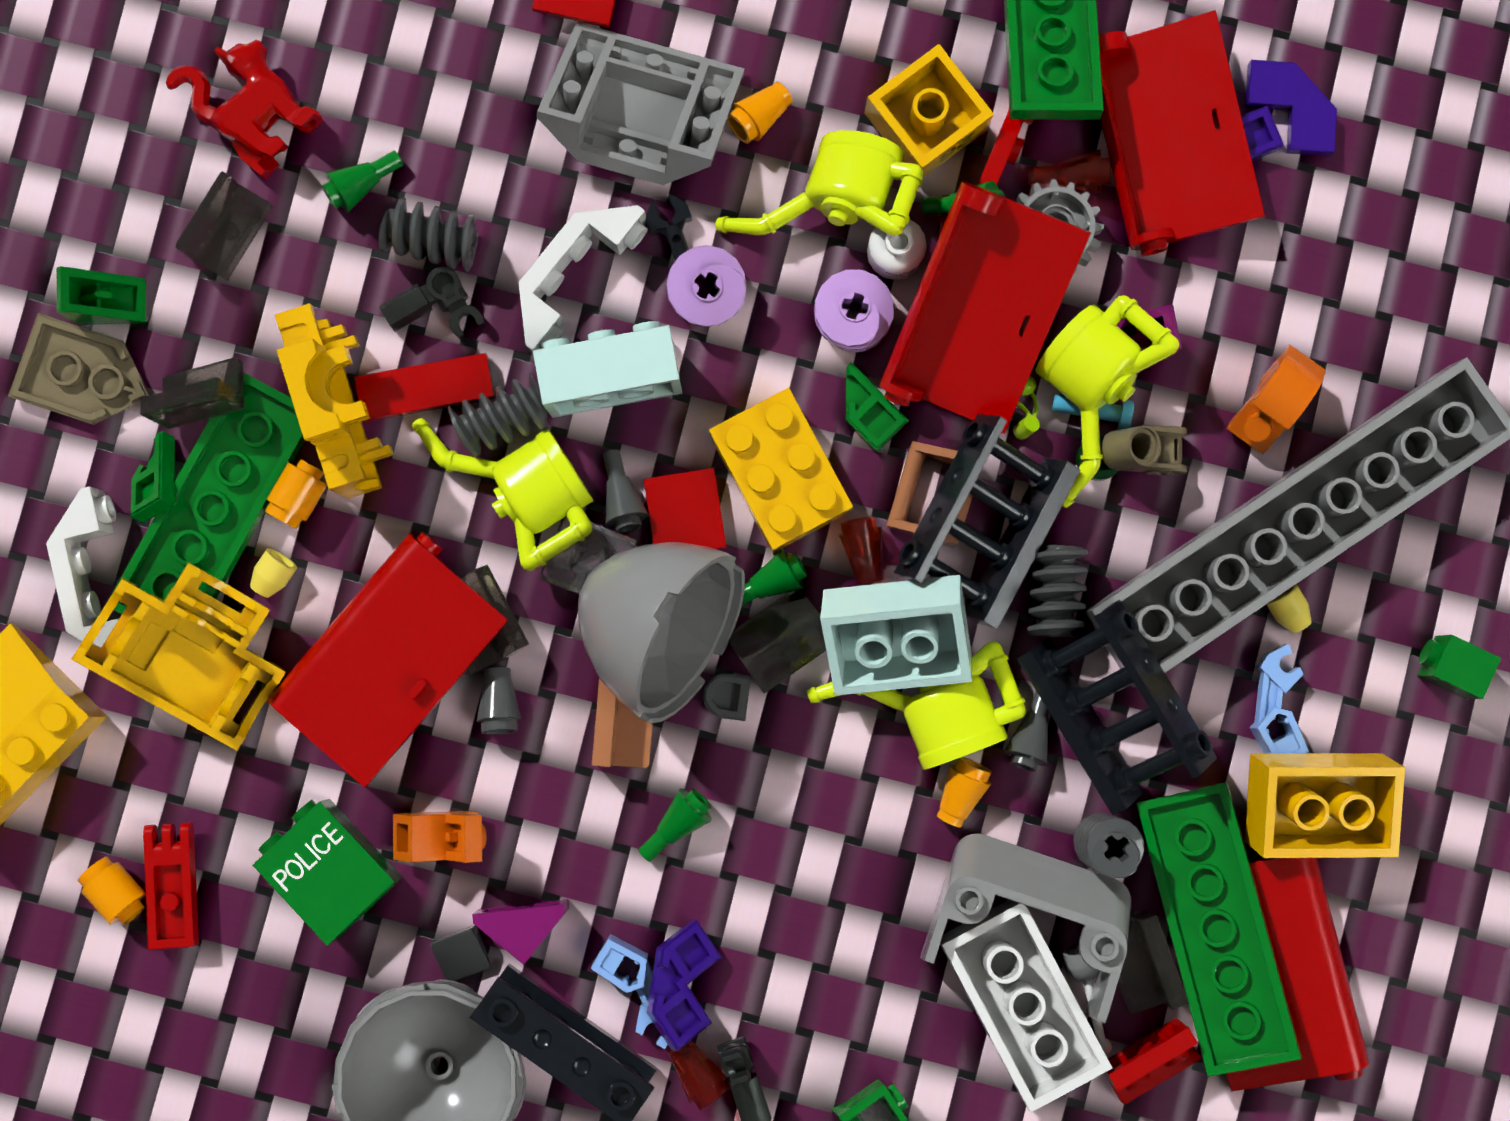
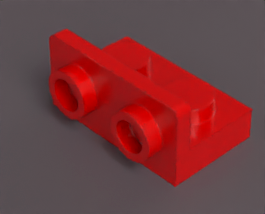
(1152, 1060)

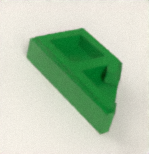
(869, 411)
(154, 485)

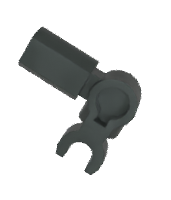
(440, 287)
(745, 1086)

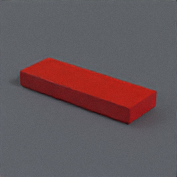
(425, 386)

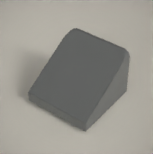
(461, 953)

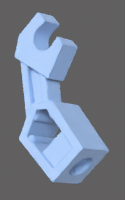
(1271, 686)
(606, 966)

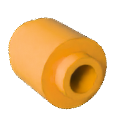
(296, 493)
(112, 891)

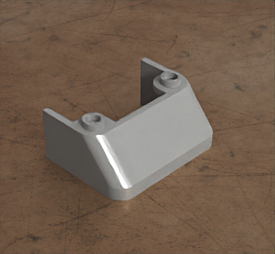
(993, 867)

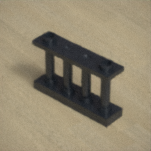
(1020, 542)
(1083, 729)
(566, 1044)

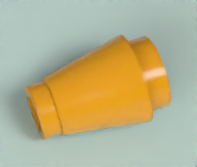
(758, 112)
(963, 790)

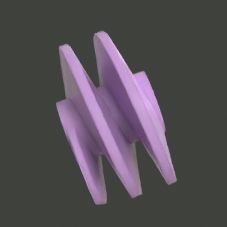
(729, 282)
(865, 330)

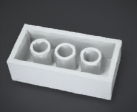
(1025, 1004)

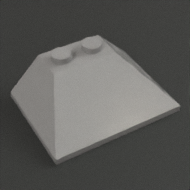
(638, 105)

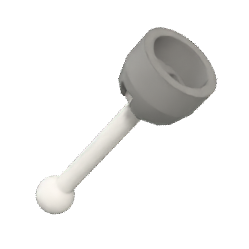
(1081, 971)

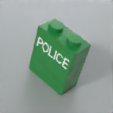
(326, 869)

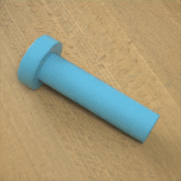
(1113, 413)

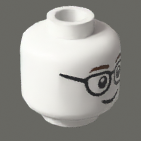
(897, 255)

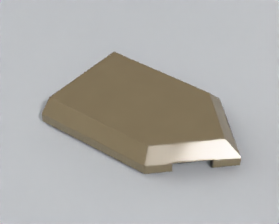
(76, 372)

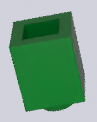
(1458, 666)

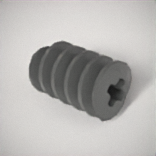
(429, 235)
(500, 416)
(1057, 591)
(1125, 845)

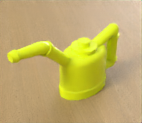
(847, 186)
(1097, 365)
(533, 488)
(953, 717)

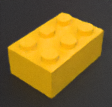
(780, 470)
(1324, 805)

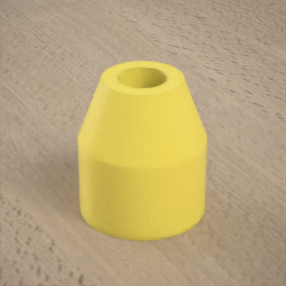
(272, 573)
(1291, 610)

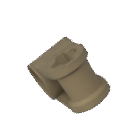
(1145, 450)

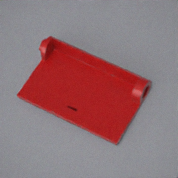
(1168, 155)
(966, 320)
(365, 675)
(1311, 977)

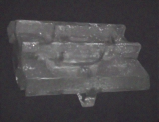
(576, 563)

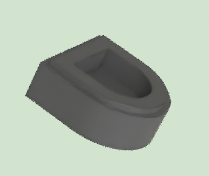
(727, 696)

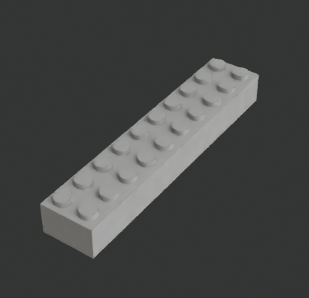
(1312, 514)

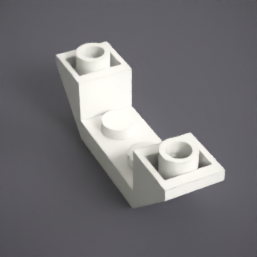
(614, 227)
(85, 519)

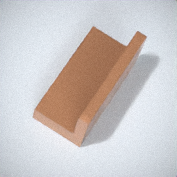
(619, 734)

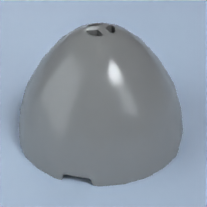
(657, 621)

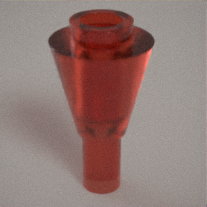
(1085, 171)

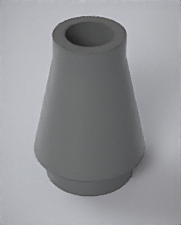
(498, 703)

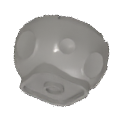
(390, 1052)

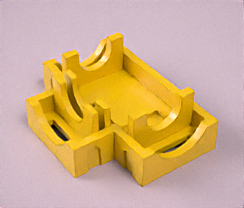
(325, 402)
(185, 653)

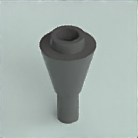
(623, 504)
(1030, 741)

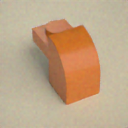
(1278, 400)
(438, 836)

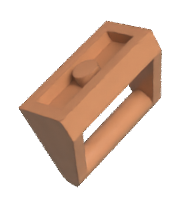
(908, 484)

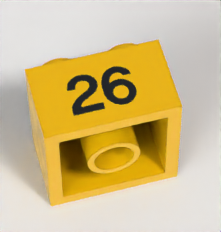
(929, 110)

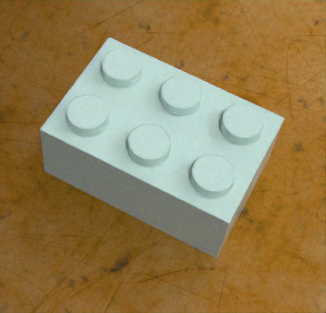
(607, 369)
(896, 635)

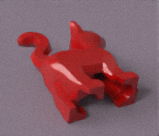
(252, 110)

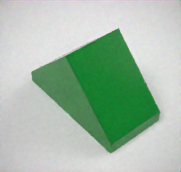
(100, 297)

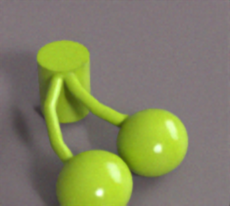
(1030, 423)

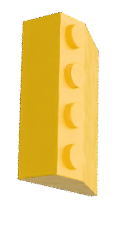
(40, 718)

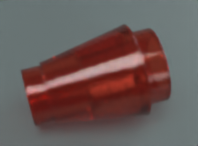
(863, 548)
(698, 1075)

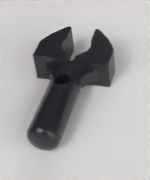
(674, 232)

